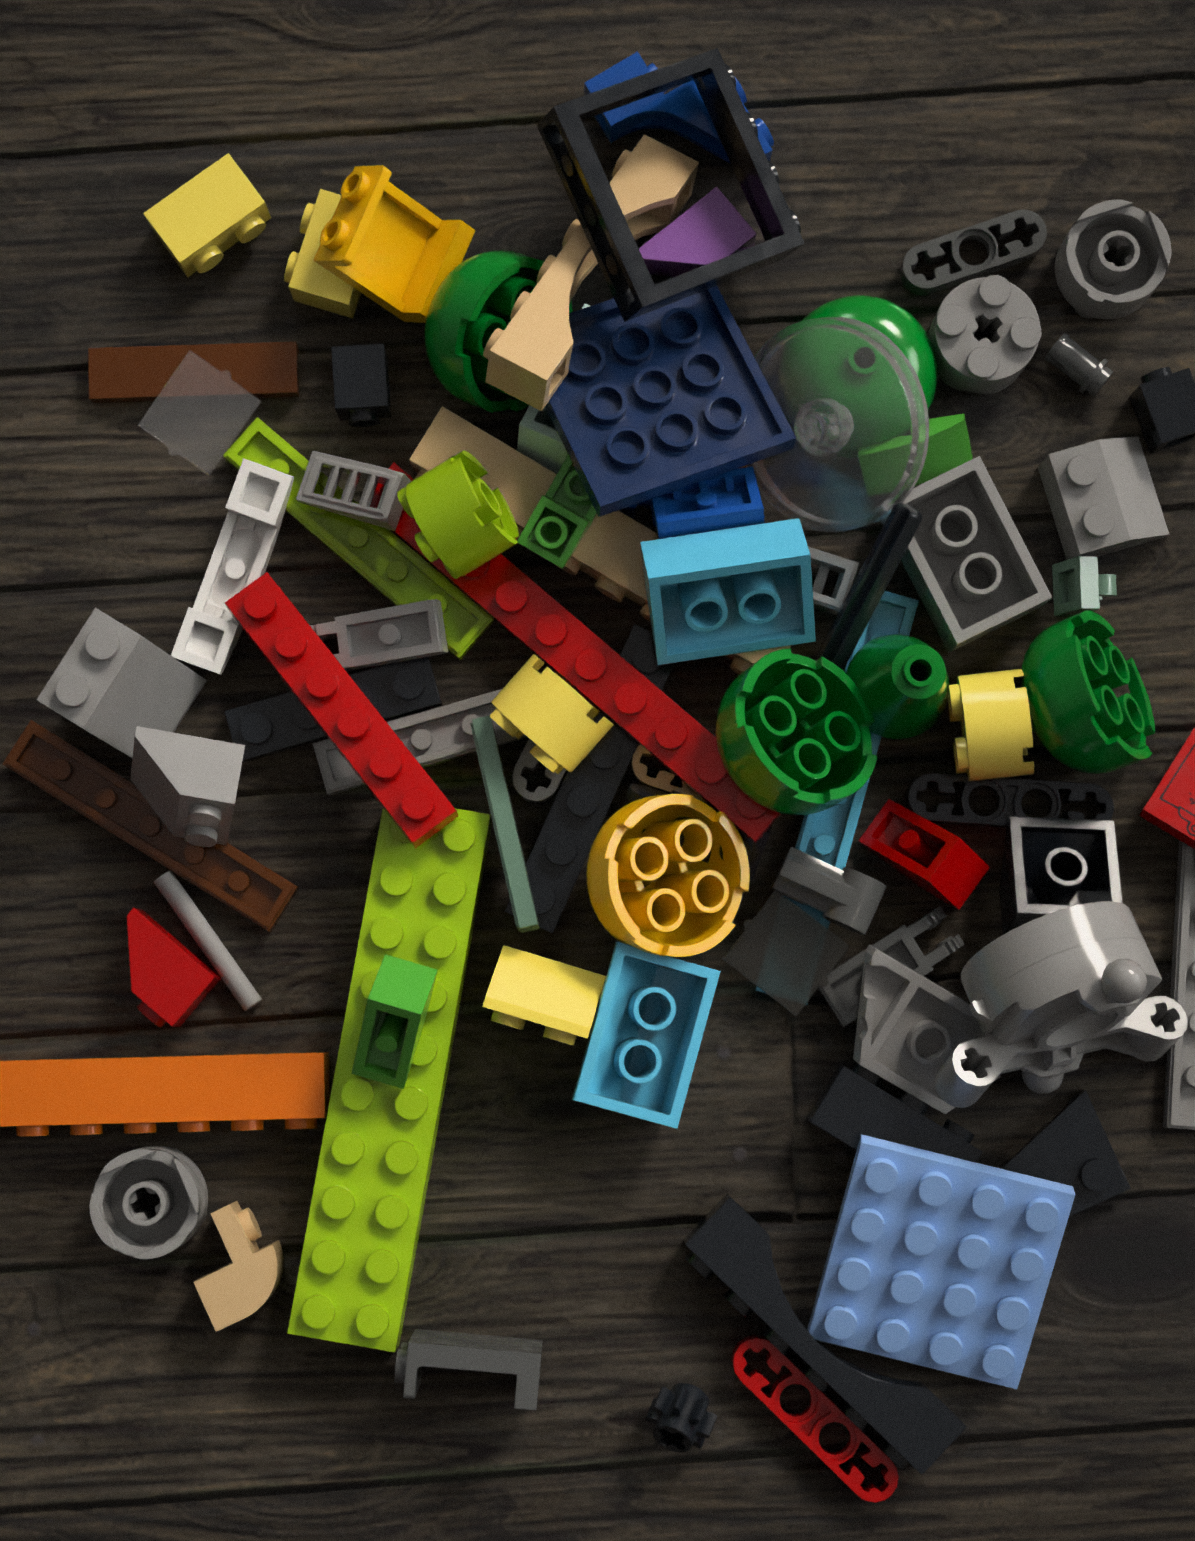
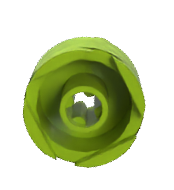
(459, 515)

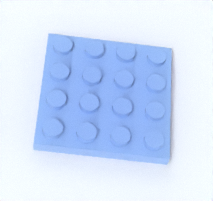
(940, 1261)

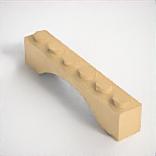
(537, 344)

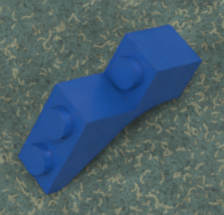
(677, 111)

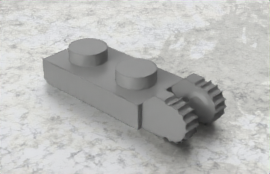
(387, 634)

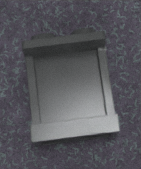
(471, 1353)

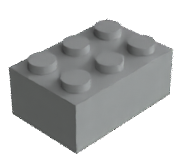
(969, 557)

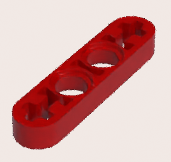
(811, 1421)

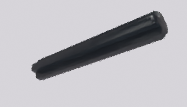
(870, 584)

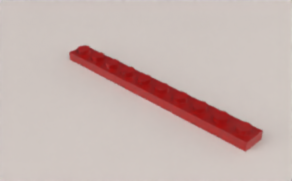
(602, 678)

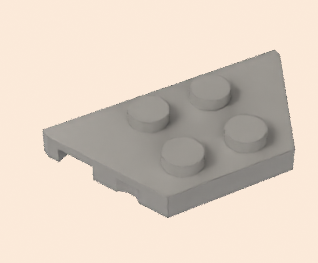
(908, 1026)

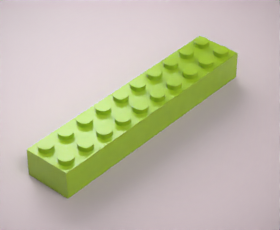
(380, 1135)

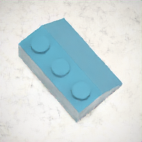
(729, 591)
(646, 1035)

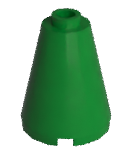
(900, 684)

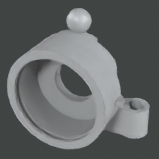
(1058, 993)

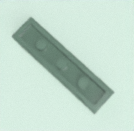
(504, 824)

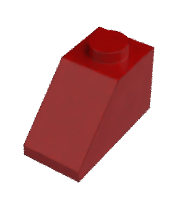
(925, 853)
(165, 972)

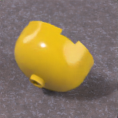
(662, 893)

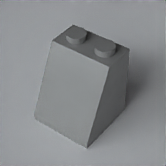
(119, 682)

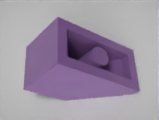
(698, 237)

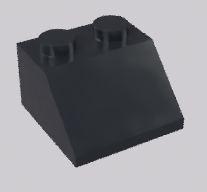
(1056, 867)

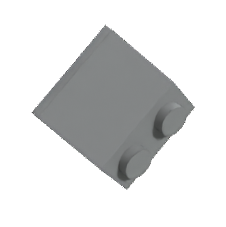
(1102, 497)
(188, 782)

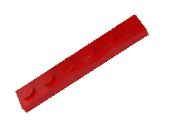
(341, 710)

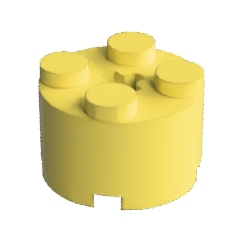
(550, 716)
(993, 725)

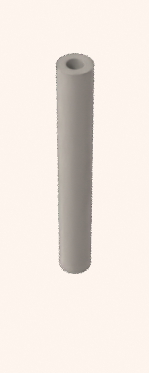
(207, 940)

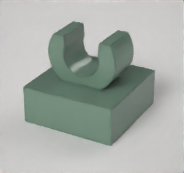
(1079, 586)

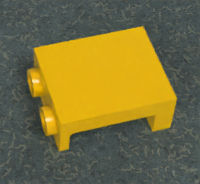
(390, 244)

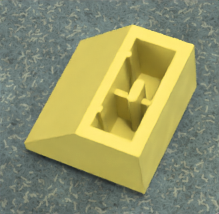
(543, 993)

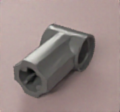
(841, 895)

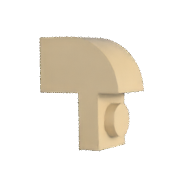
(249, 1279)

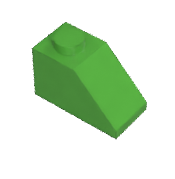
(393, 1021)

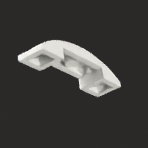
(238, 559)

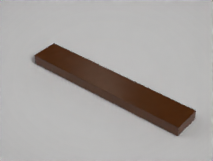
(125, 812)

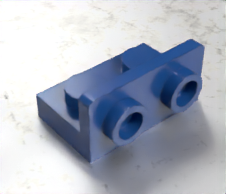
(709, 505)

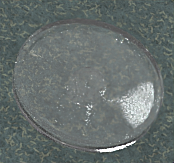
(854, 424)

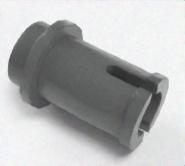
(1079, 365)

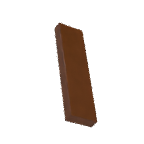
(143, 371)

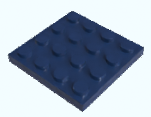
(662, 400)

